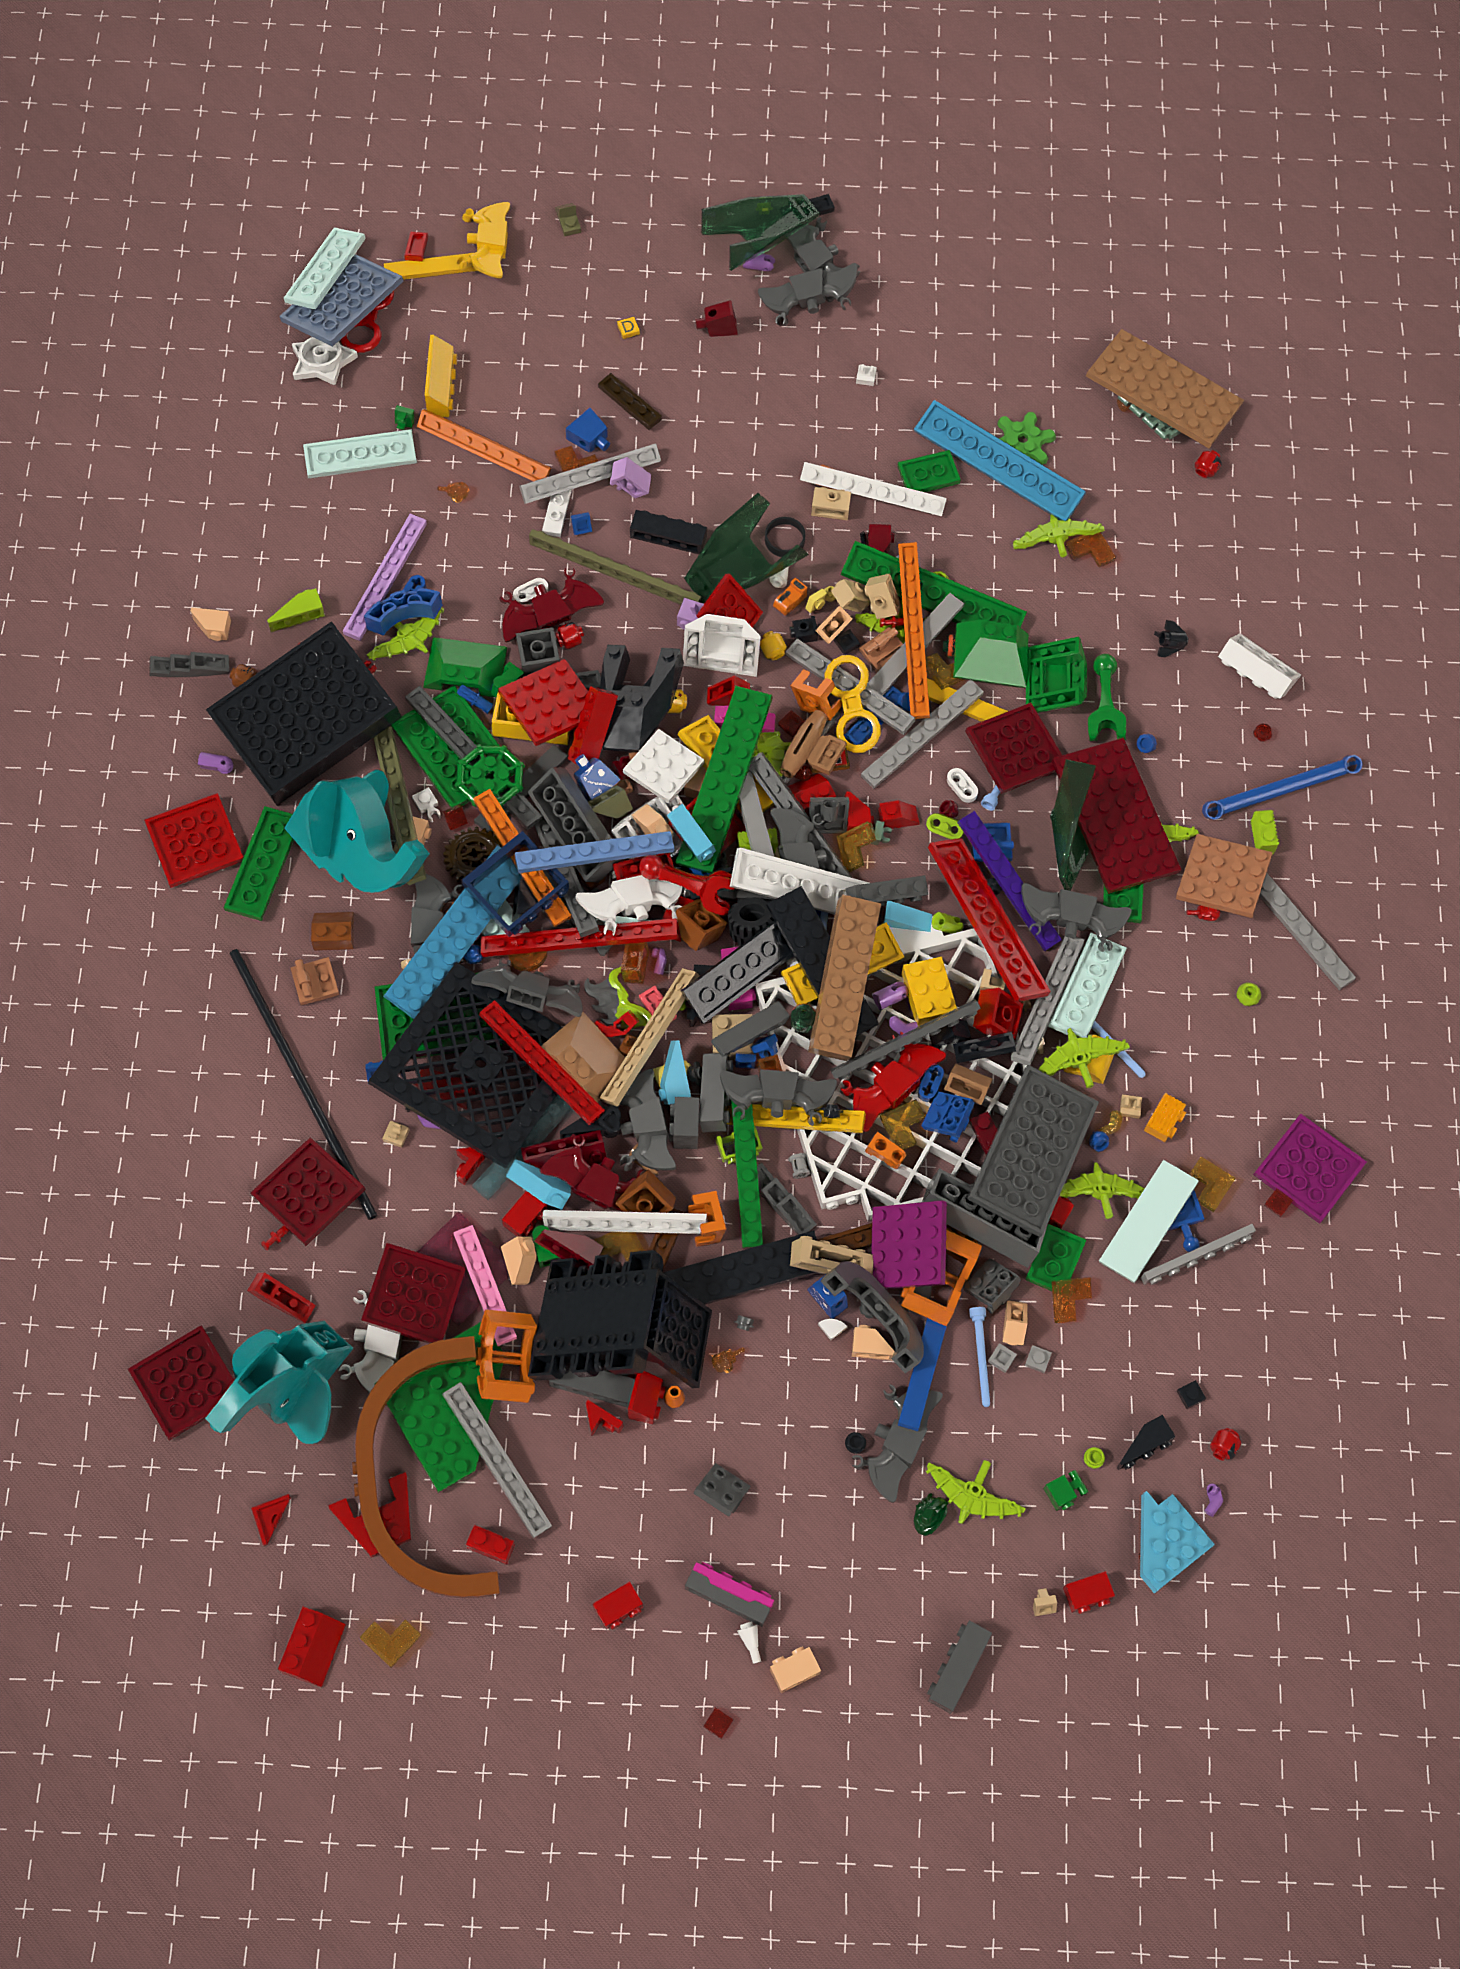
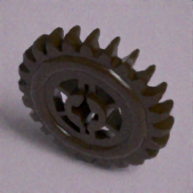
(453, 851)

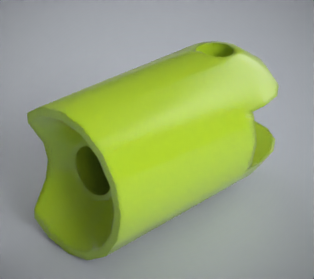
(947, 923)

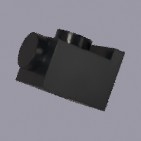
(804, 630)

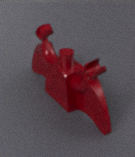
(548, 607)
(591, 1182)

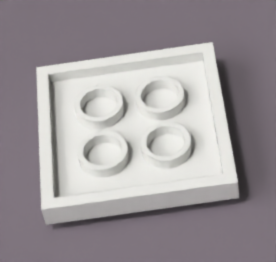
(663, 766)

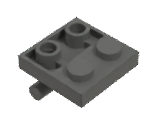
(992, 1284)

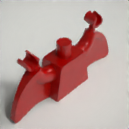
(894, 1081)

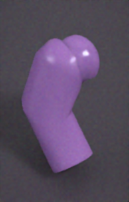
(661, 960)
(899, 1026)
(1215, 1498)

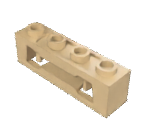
(806, 1250)

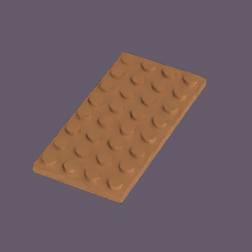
(1165, 388)

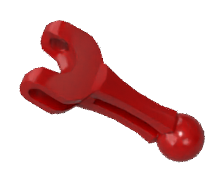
(705, 887)

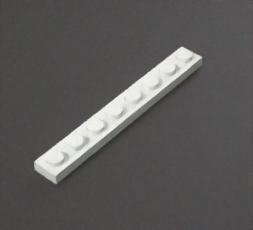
(873, 488)
(624, 1221)

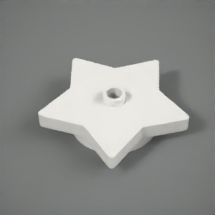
(321, 360)

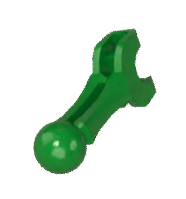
(1106, 715)

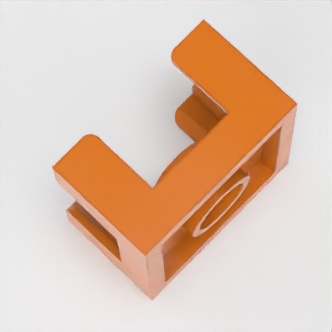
(813, 698)
(708, 1204)

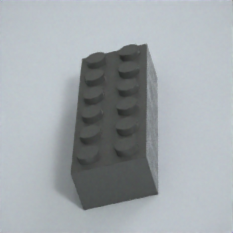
(571, 817)
(981, 1223)

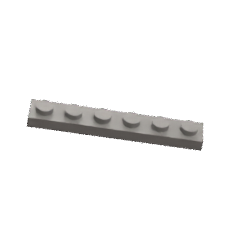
(1191, 1258)

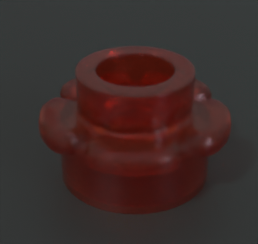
(1266, 729)
(804, 773)

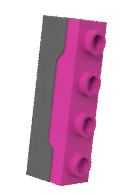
(729, 1594)

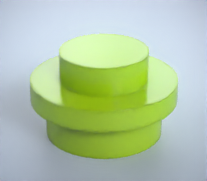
(1094, 1458)

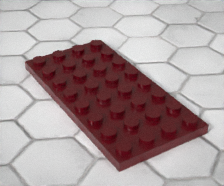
(1121, 819)

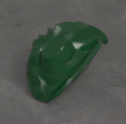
(929, 1514)

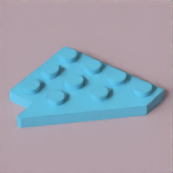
(1168, 1540)

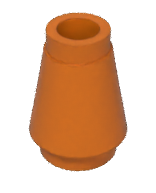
(674, 1401)

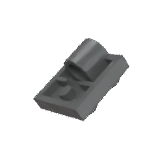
(831, 810)
(722, 1490)

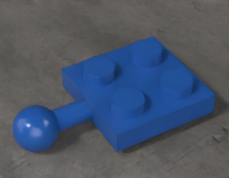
(1189, 1214)

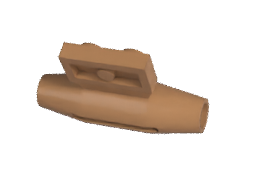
(811, 747)

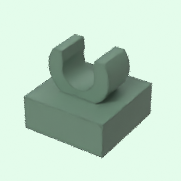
(878, 831)

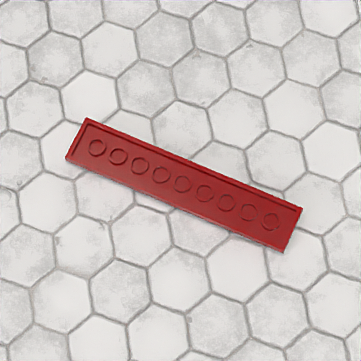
(989, 920)

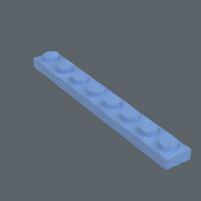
(594, 852)

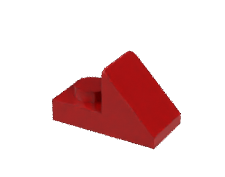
(473, 1161)
(597, 1415)

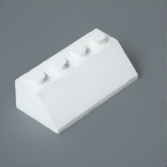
(1259, 666)

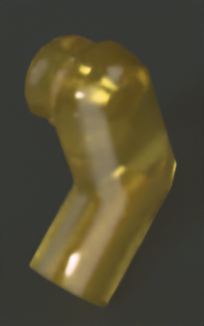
(1115, 1123)

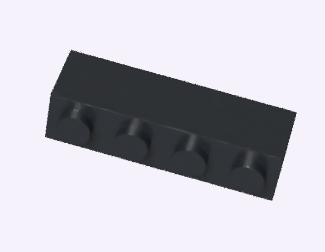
(668, 532)

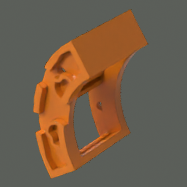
(936, 1311)
(485, 1355)

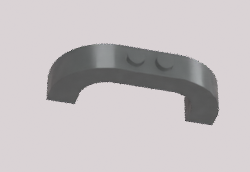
(883, 1306)

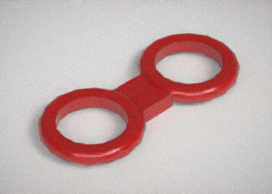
(369, 321)

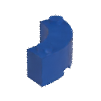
(402, 606)

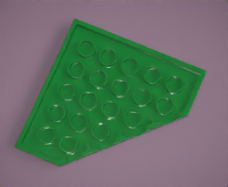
(431, 1424)

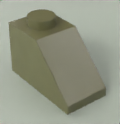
(612, 803)

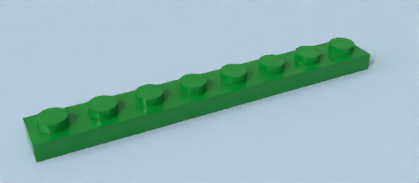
(747, 1178)

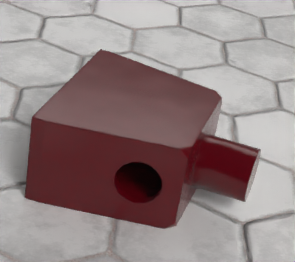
(719, 320)

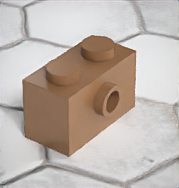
(968, 1083)

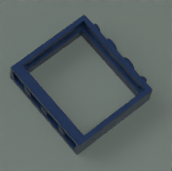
(493, 863)

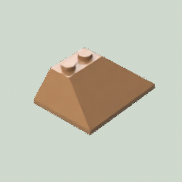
(585, 1055)

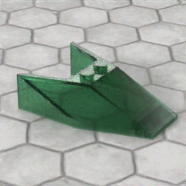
(760, 221)
(735, 553)
(1068, 838)

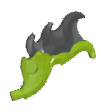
(614, 1001)

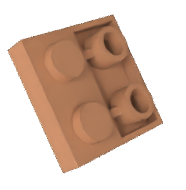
(881, 648)
(314, 980)

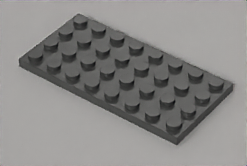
(1033, 1151)

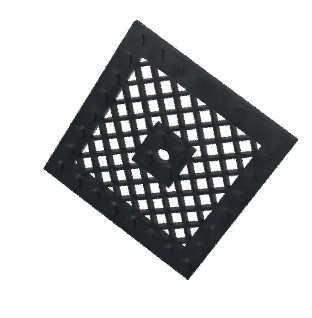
(436, 1111)

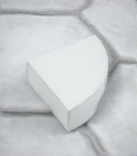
(832, 1327)

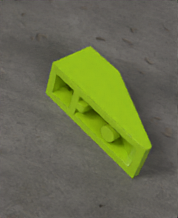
(300, 609)

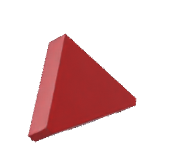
(268, 1516)

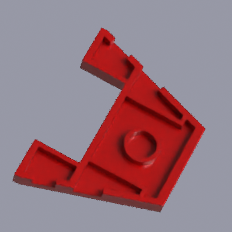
(394, 1516)

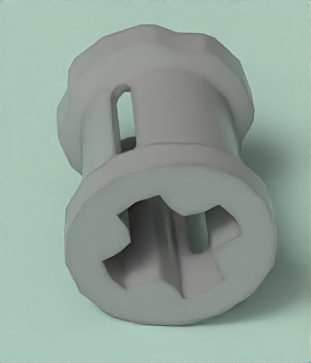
(799, 1165)

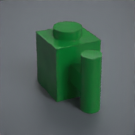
(1062, 1492)

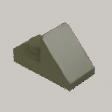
(568, 219)

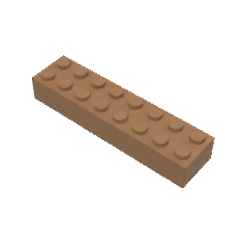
(844, 978)

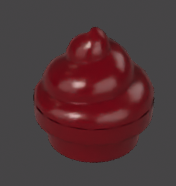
(949, 808)

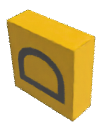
(628, 327)

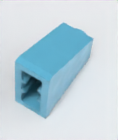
(691, 833)
(906, 917)

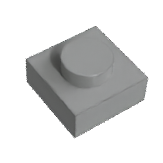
(1002, 1358)
(1038, 1359)

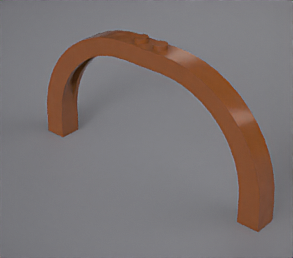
(418, 1360)

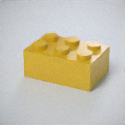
(928, 989)

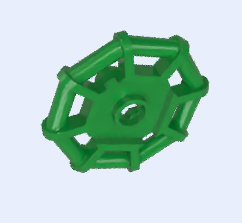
(490, 765)

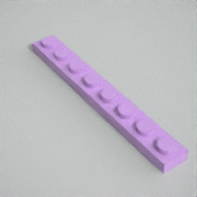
(385, 574)

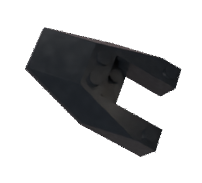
(638, 707)

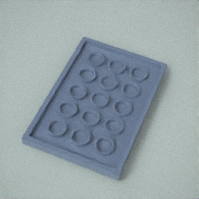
(348, 301)

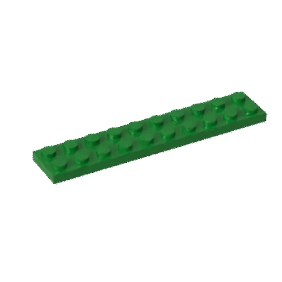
(868, 562)
(727, 772)

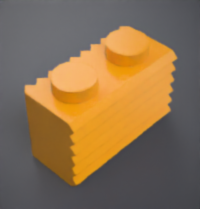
(1165, 1117)

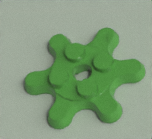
(1033, 434)

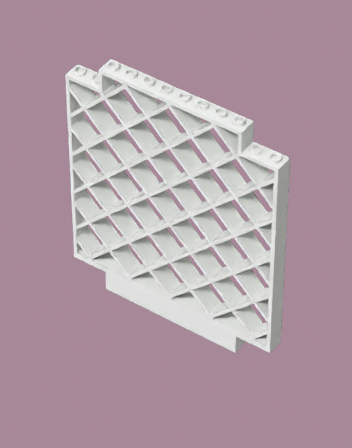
(914, 946)

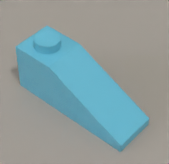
(674, 1077)
(545, 1188)

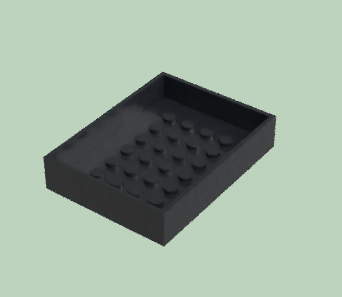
(304, 713)

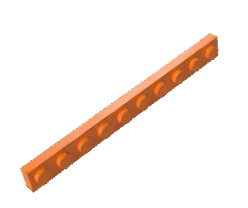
(913, 630)

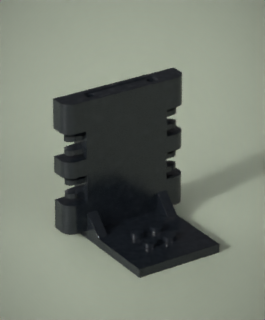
(618, 1320)

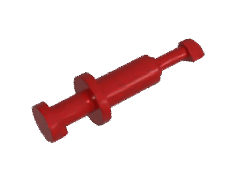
(893, 622)
(275, 1237)

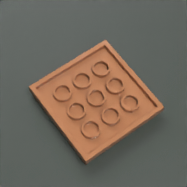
(1224, 875)

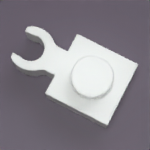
(426, 802)

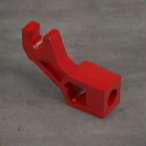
(613, 1030)

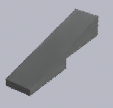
(751, 1028)

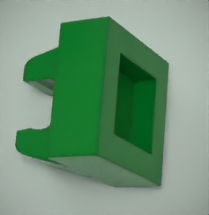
(404, 417)

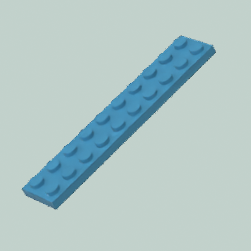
(999, 461)
(450, 940)

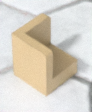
(989, 982)

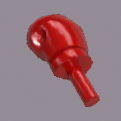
(1205, 913)

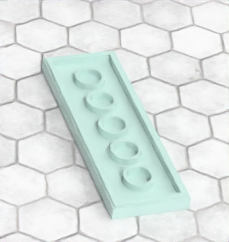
(324, 268)
(359, 453)
(1087, 987)
(1148, 1221)

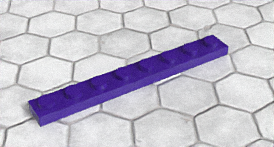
(1004, 875)

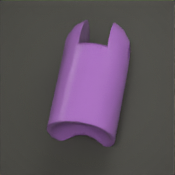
(763, 263)
(215, 762)
(890, 995)

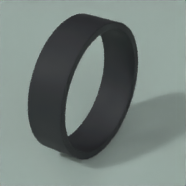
(779, 521)

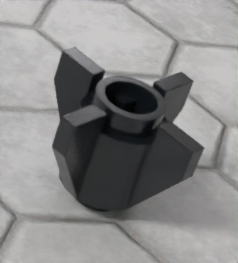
(1171, 639)

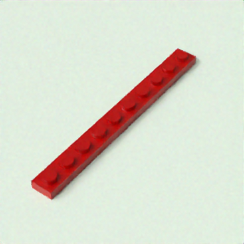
(570, 939)

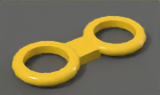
(852, 703)

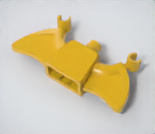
(490, 239)

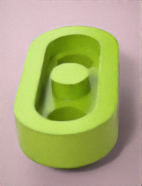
(945, 826)

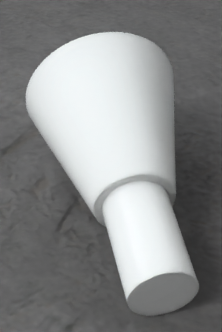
(780, 579)
(749, 1636)

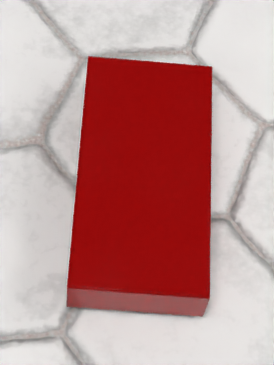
(416, 246)

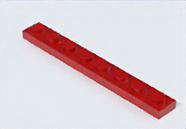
(541, 1062)

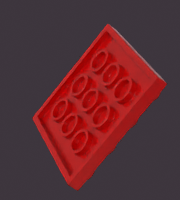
(546, 701)
(194, 840)

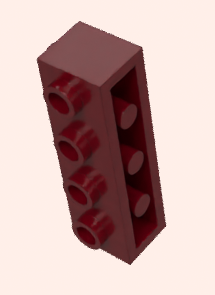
(592, 1149)

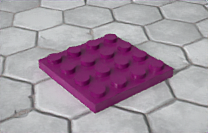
(1310, 1168)
(909, 1244)

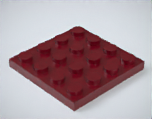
(1014, 747)
(308, 1191)
(413, 1294)
(182, 1381)

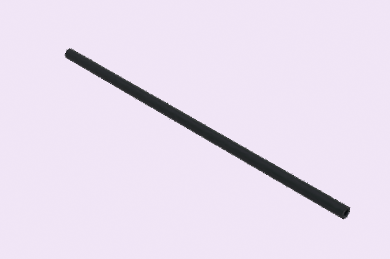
(299, 1076)

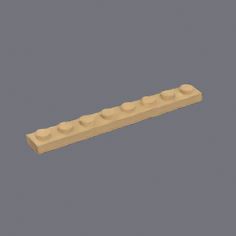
(648, 1039)

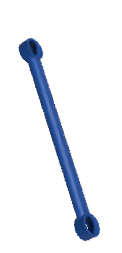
(1282, 787)

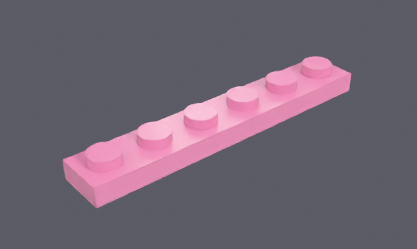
(482, 1279)

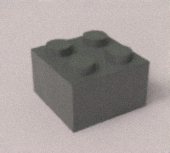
(537, 649)
(684, 1124)

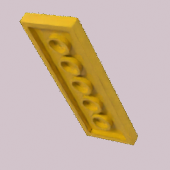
(701, 739)
(884, 953)

